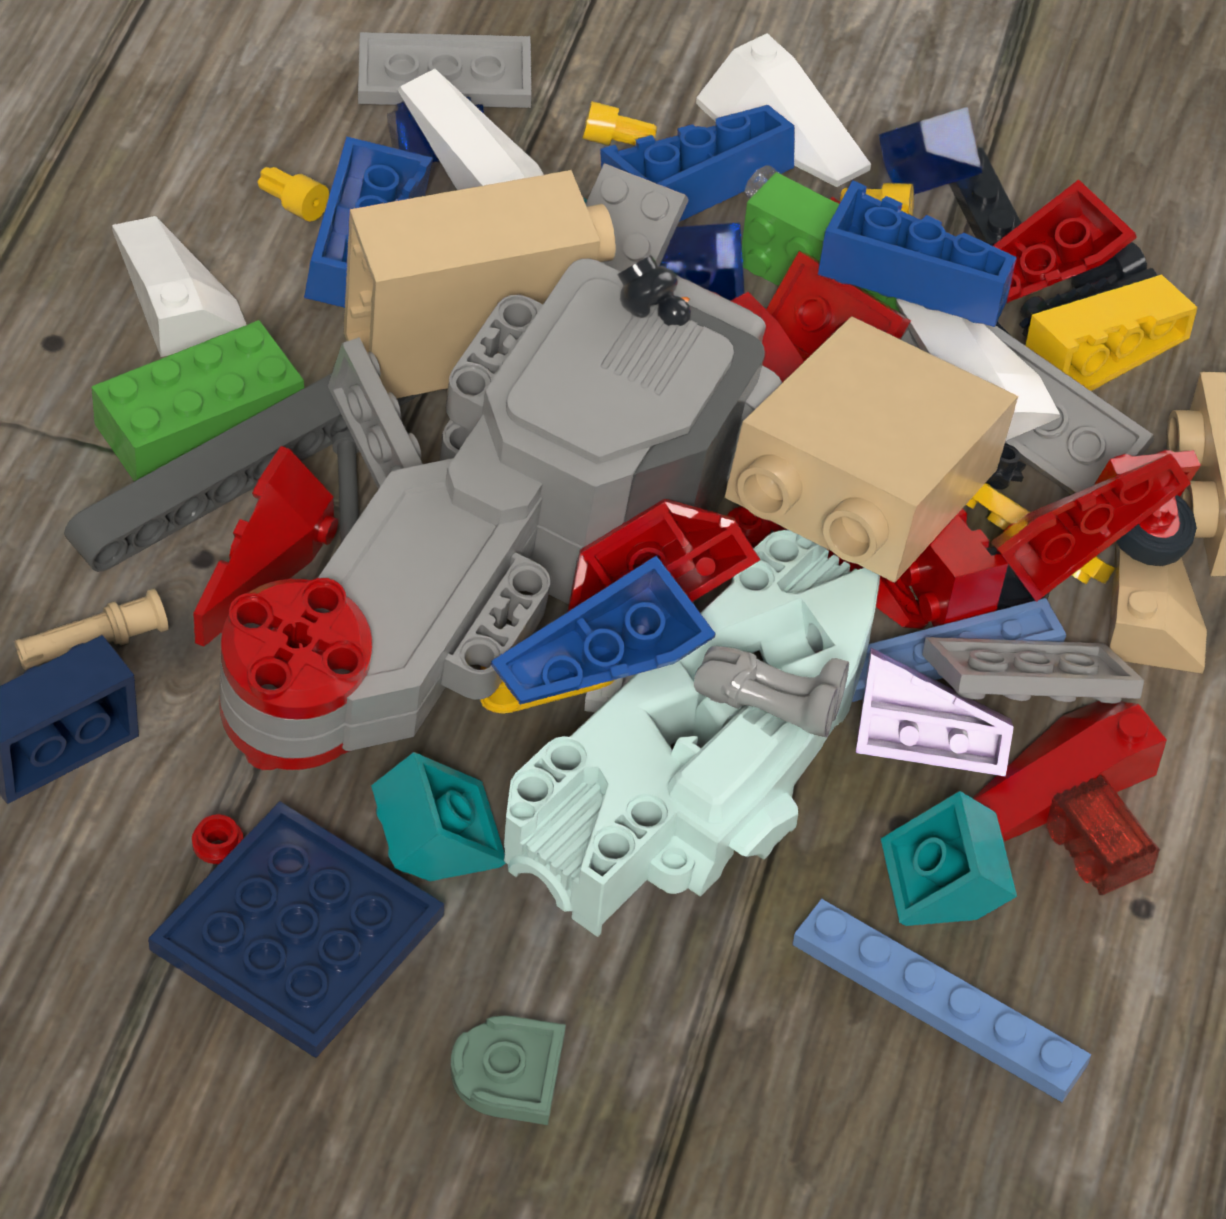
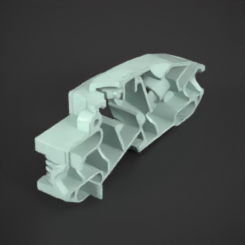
(626, 809)

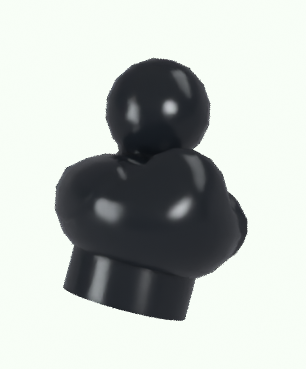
(651, 285)

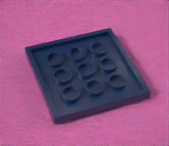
(296, 928)

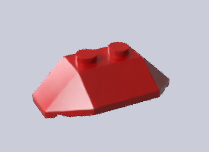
(691, 542)

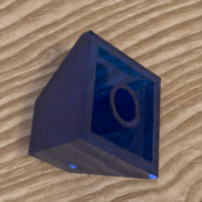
(932, 151)

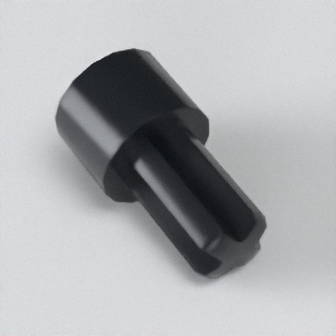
(1124, 263)

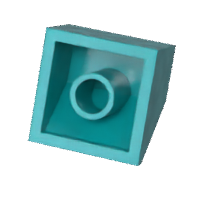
(436, 820)
(948, 864)

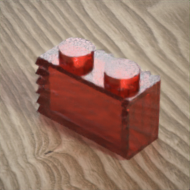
(1101, 835)

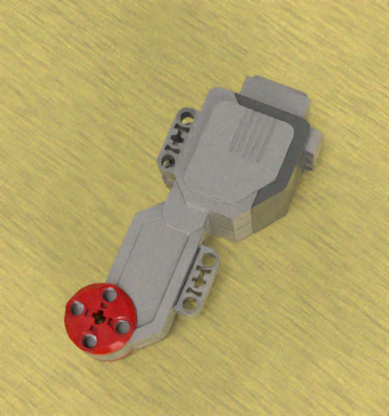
(556, 447)

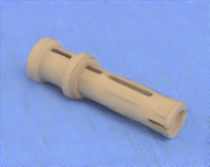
(115, 624)

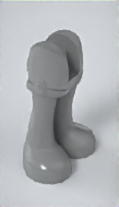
(741, 680)

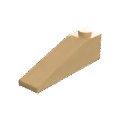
(1155, 616)

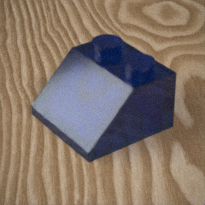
(708, 257)

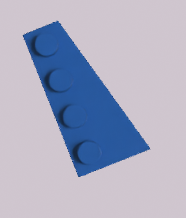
(713, 160)
(364, 177)
(914, 259)

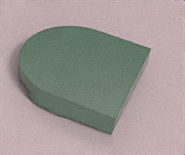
(509, 1067)

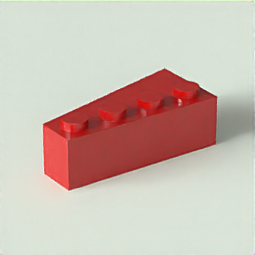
(956, 575)

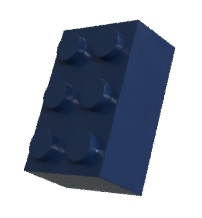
(64, 716)

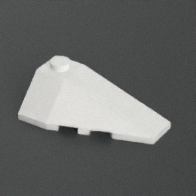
(769, 75)
(462, 136)
(174, 288)
(983, 355)

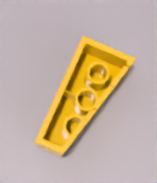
(1112, 330)

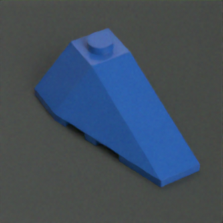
(617, 633)

